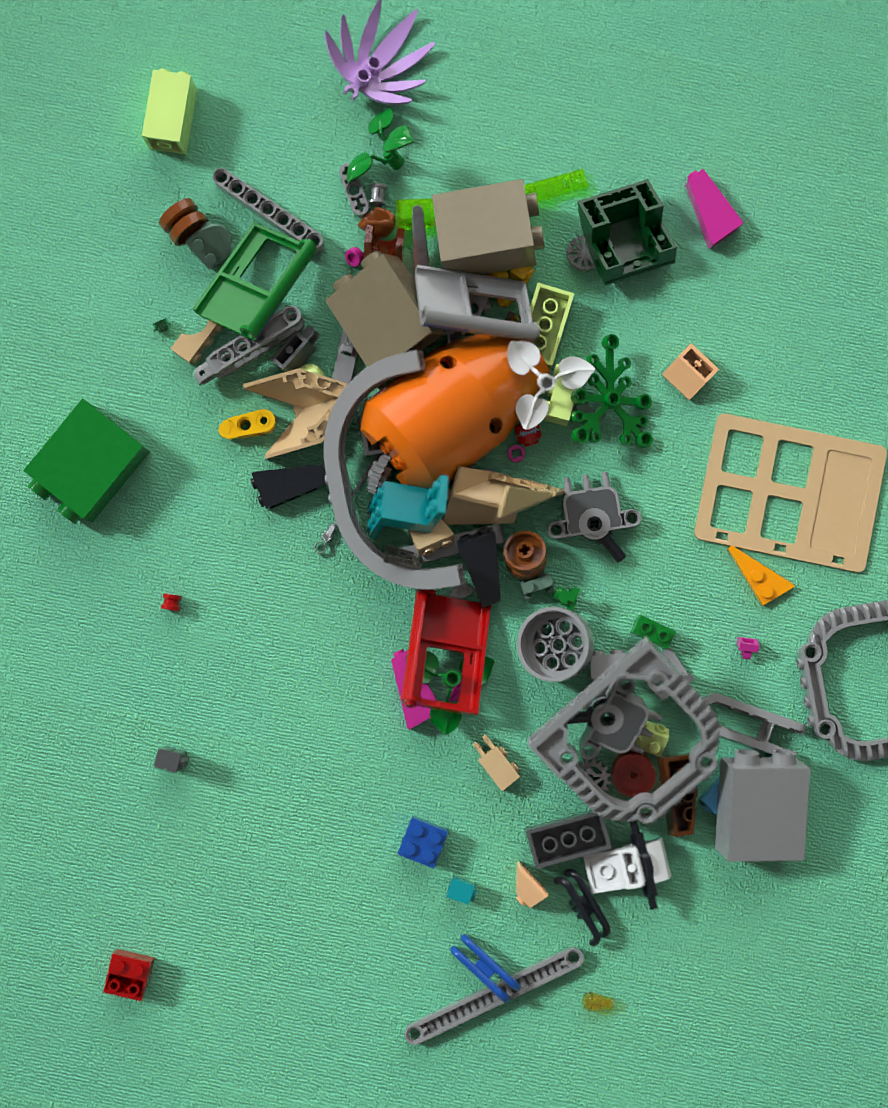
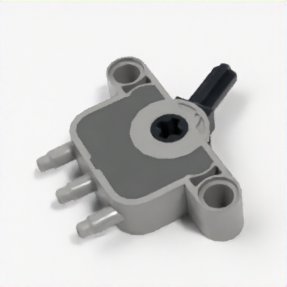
(597, 505)
(622, 724)

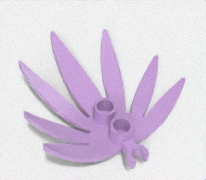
(367, 73)

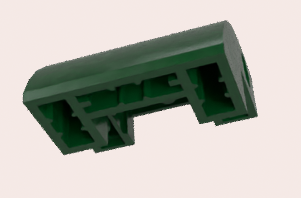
(626, 232)

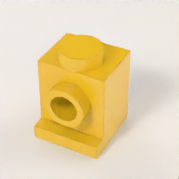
(522, 274)

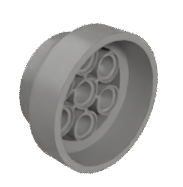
(533, 634)

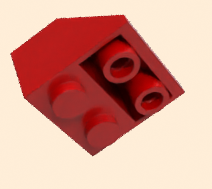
(128, 974)

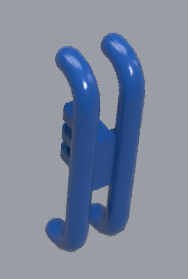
(485, 968)

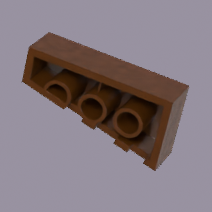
(681, 817)

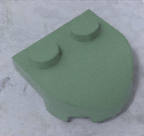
(210, 243)

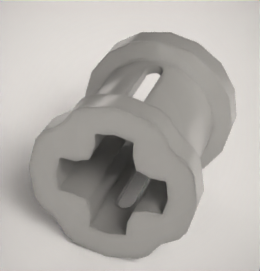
(378, 194)

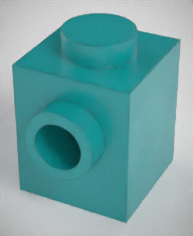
(461, 890)

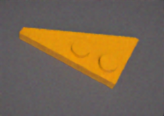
(763, 581)

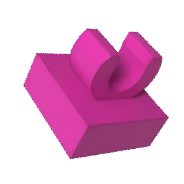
(747, 646)

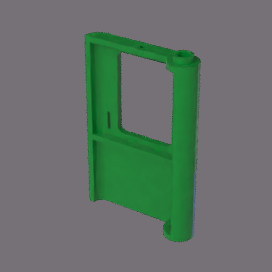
(240, 304)

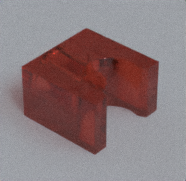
(393, 247)

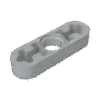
(363, 201)

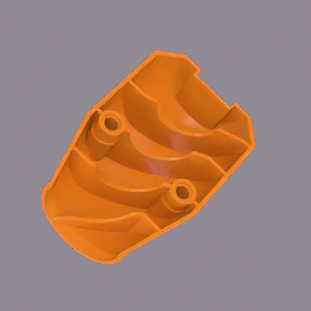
(444, 415)

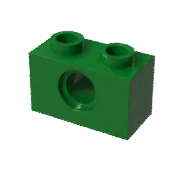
(657, 633)

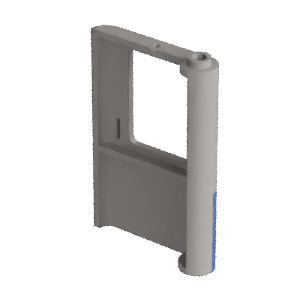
(446, 303)

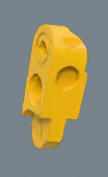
(232, 428)

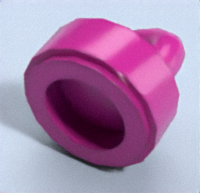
(354, 256)

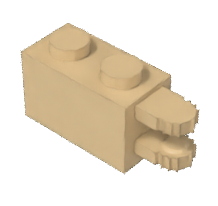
(497, 765)

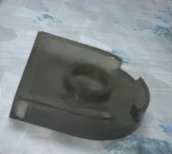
(402, 558)

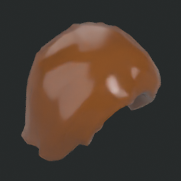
(381, 219)

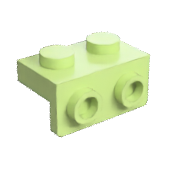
(657, 743)

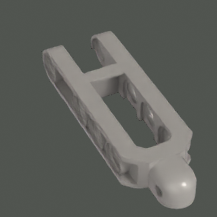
(274, 333)
(769, 720)

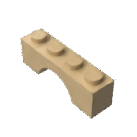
(191, 346)

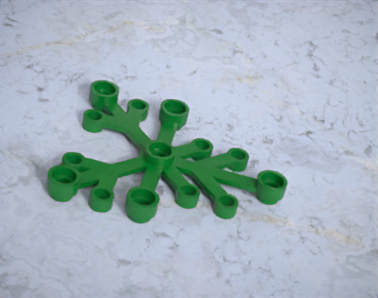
(630, 423)

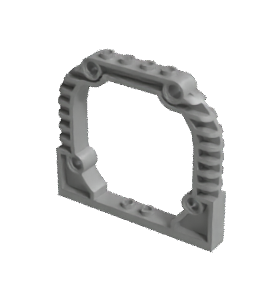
(643, 663)
(813, 682)

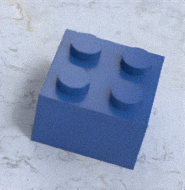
(423, 841)

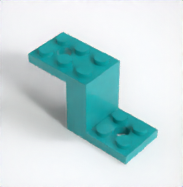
(407, 507)

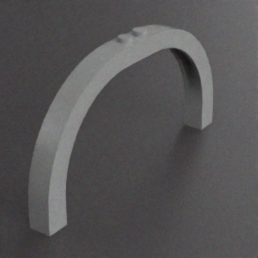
(338, 480)

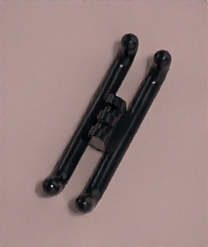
(585, 905)

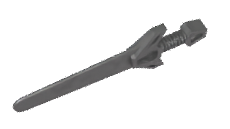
(420, 250)

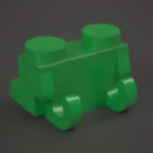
(566, 597)

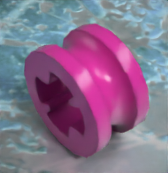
(513, 448)

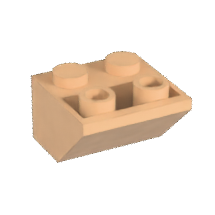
(690, 371)

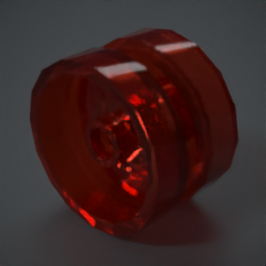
(641, 781)

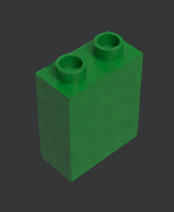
(84, 463)

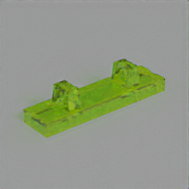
(554, 186)

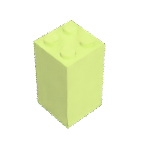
(169, 111)

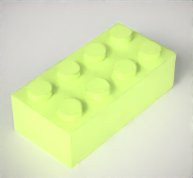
(550, 311)

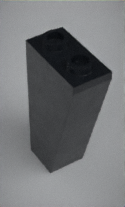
(287, 484)
(481, 560)

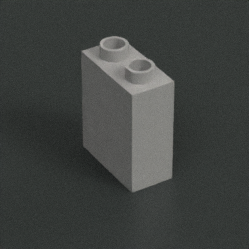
(762, 806)

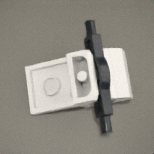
(630, 867)

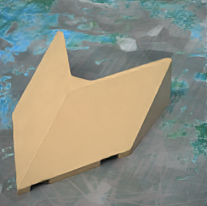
(312, 401)
(501, 490)

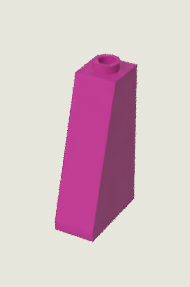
(711, 208)
(415, 715)

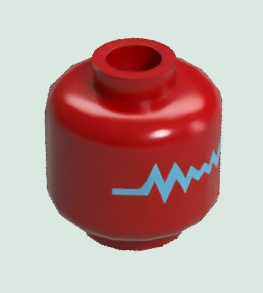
(528, 437)

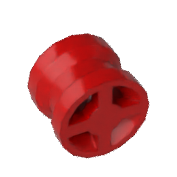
(171, 602)

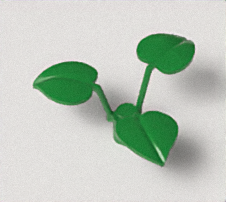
(397, 139)
(445, 720)

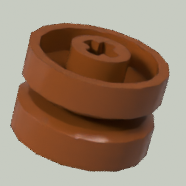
(182, 220)
(525, 555)

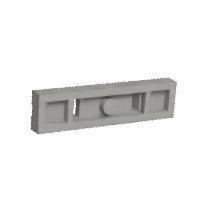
(345, 363)

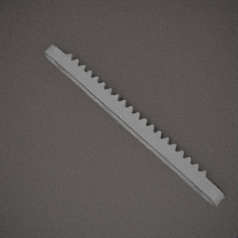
(485, 999)

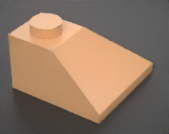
(528, 888)

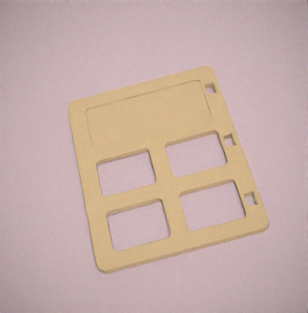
(836, 502)

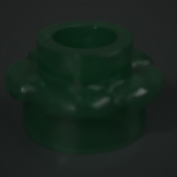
(161, 325)

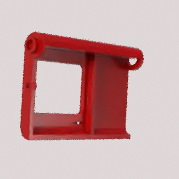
(449, 626)

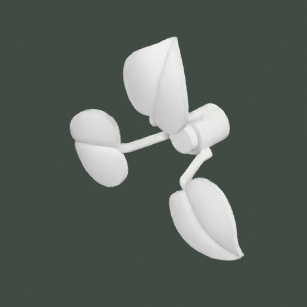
(522, 358)

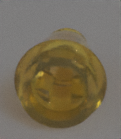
(597, 1002)

